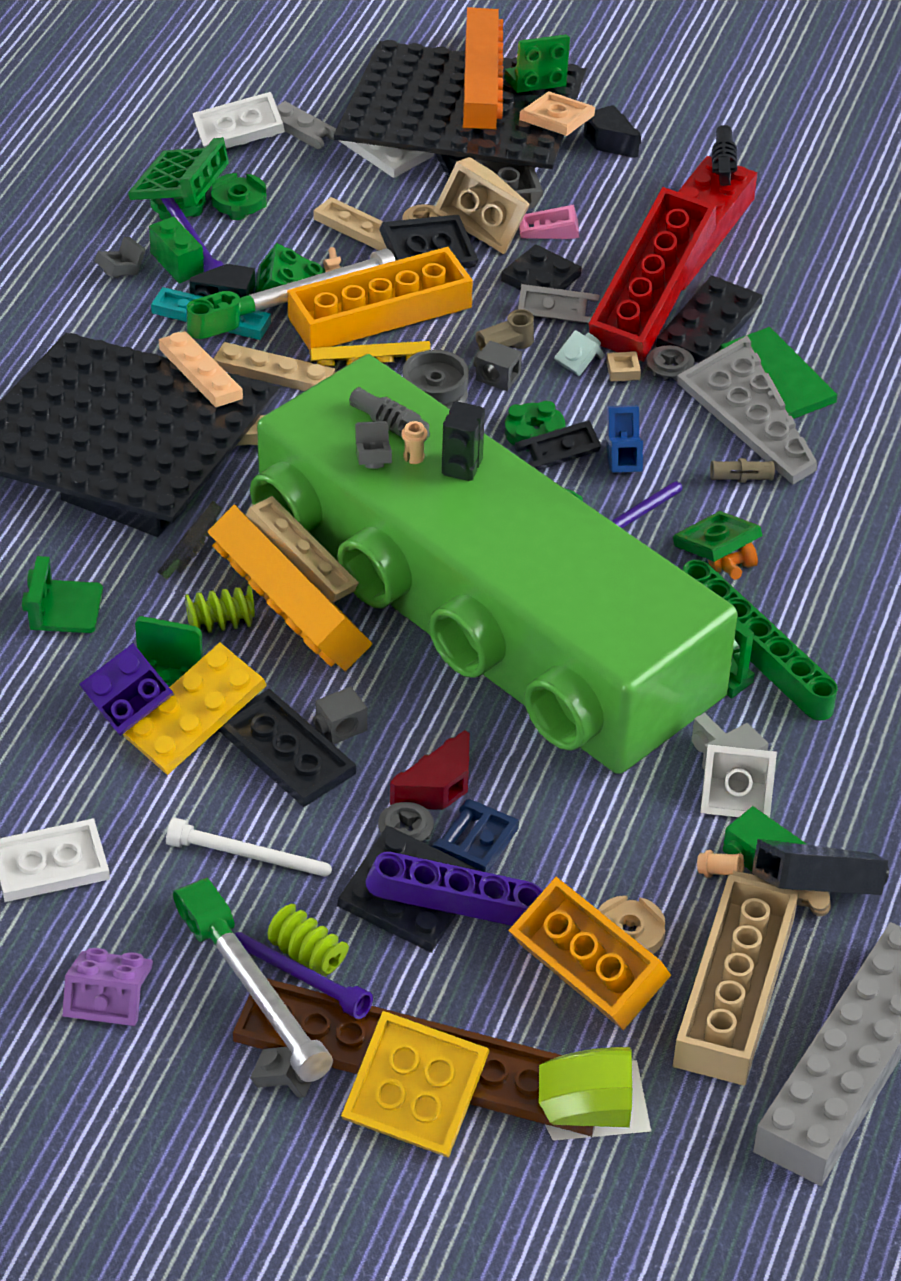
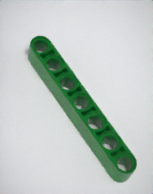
(773, 651)

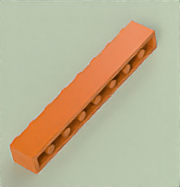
(483, 69)

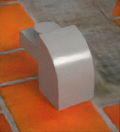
(708, 732)

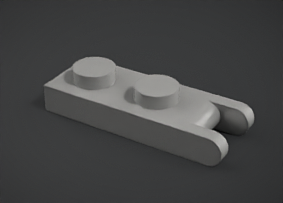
(304, 126)
(556, 303)

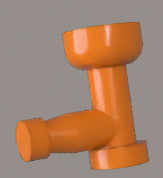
(745, 555)

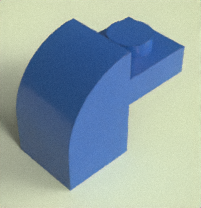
(623, 440)

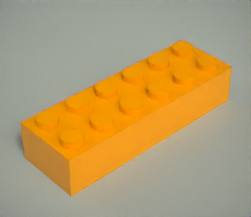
(379, 298)
(288, 590)

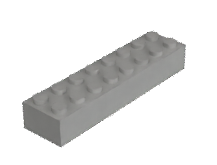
(840, 1070)

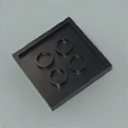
(410, 922)

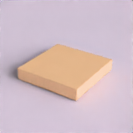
(557, 113)

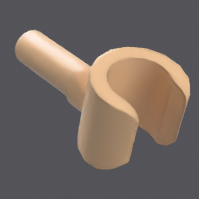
(333, 262)

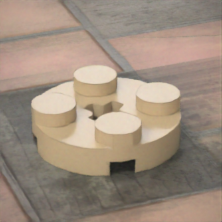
(641, 913)

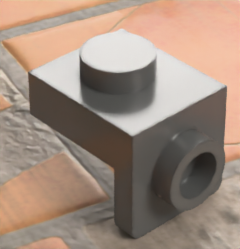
(122, 262)
(373, 444)
(276, 1070)

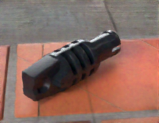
(724, 155)

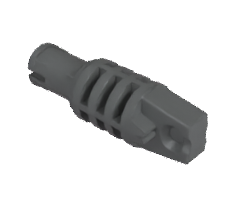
(385, 410)

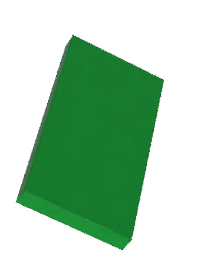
(794, 379)

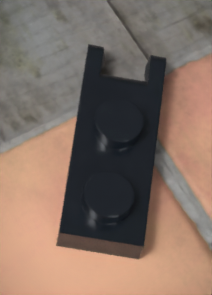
(561, 445)

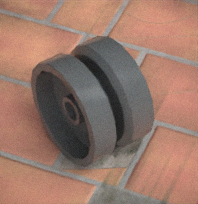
(439, 375)

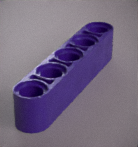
(439, 885)

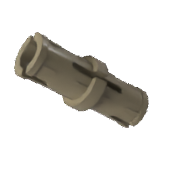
(722, 470)

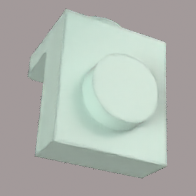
(579, 352)

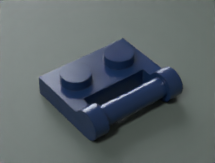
(486, 838)

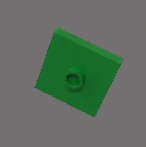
(717, 536)

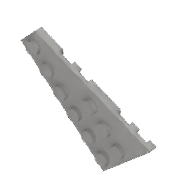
(748, 403)

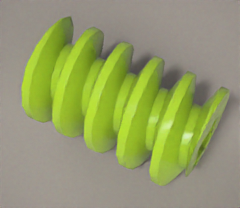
(221, 610)
(306, 941)

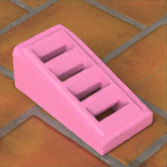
(551, 224)

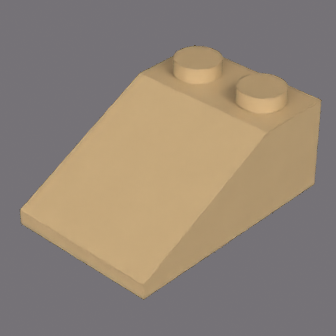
(484, 204)

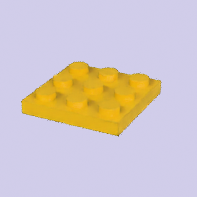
(415, 1084)

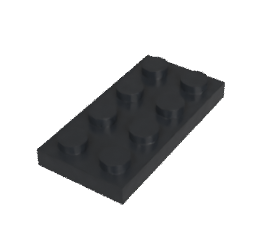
(710, 318)
(288, 748)

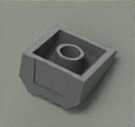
(519, 177)

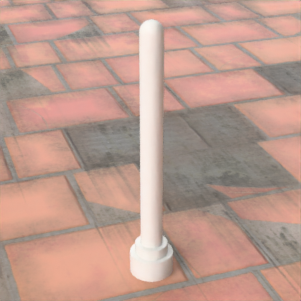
(181, 833)

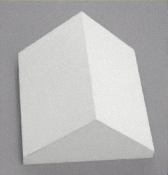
(737, 780)

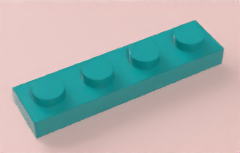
(174, 303)

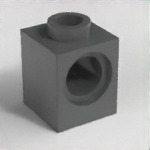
(498, 365)
(340, 715)

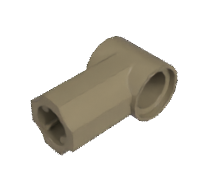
(515, 332)

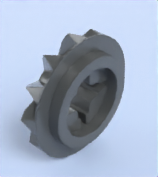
(669, 355)
(411, 815)

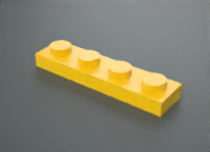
(383, 352)

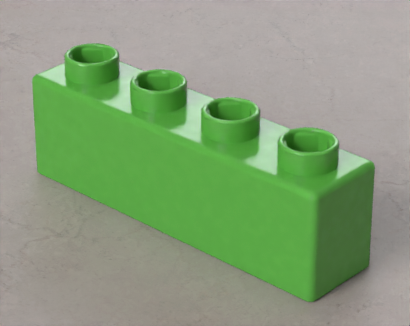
(503, 572)

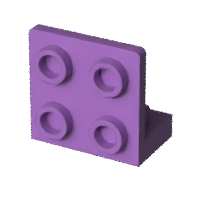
(105, 986)

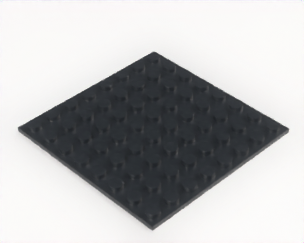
(416, 103)
(120, 427)

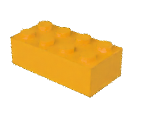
(590, 953)

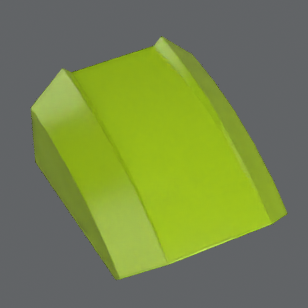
(588, 1088)

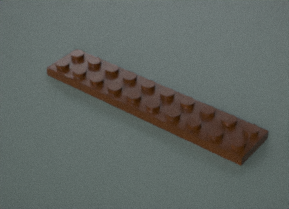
(505, 1084)

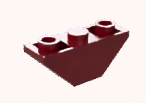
(437, 777)

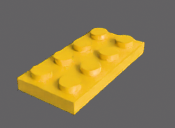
(200, 706)

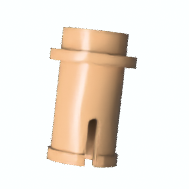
(414, 436)
(719, 864)

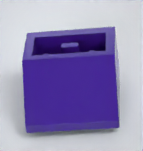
(126, 689)

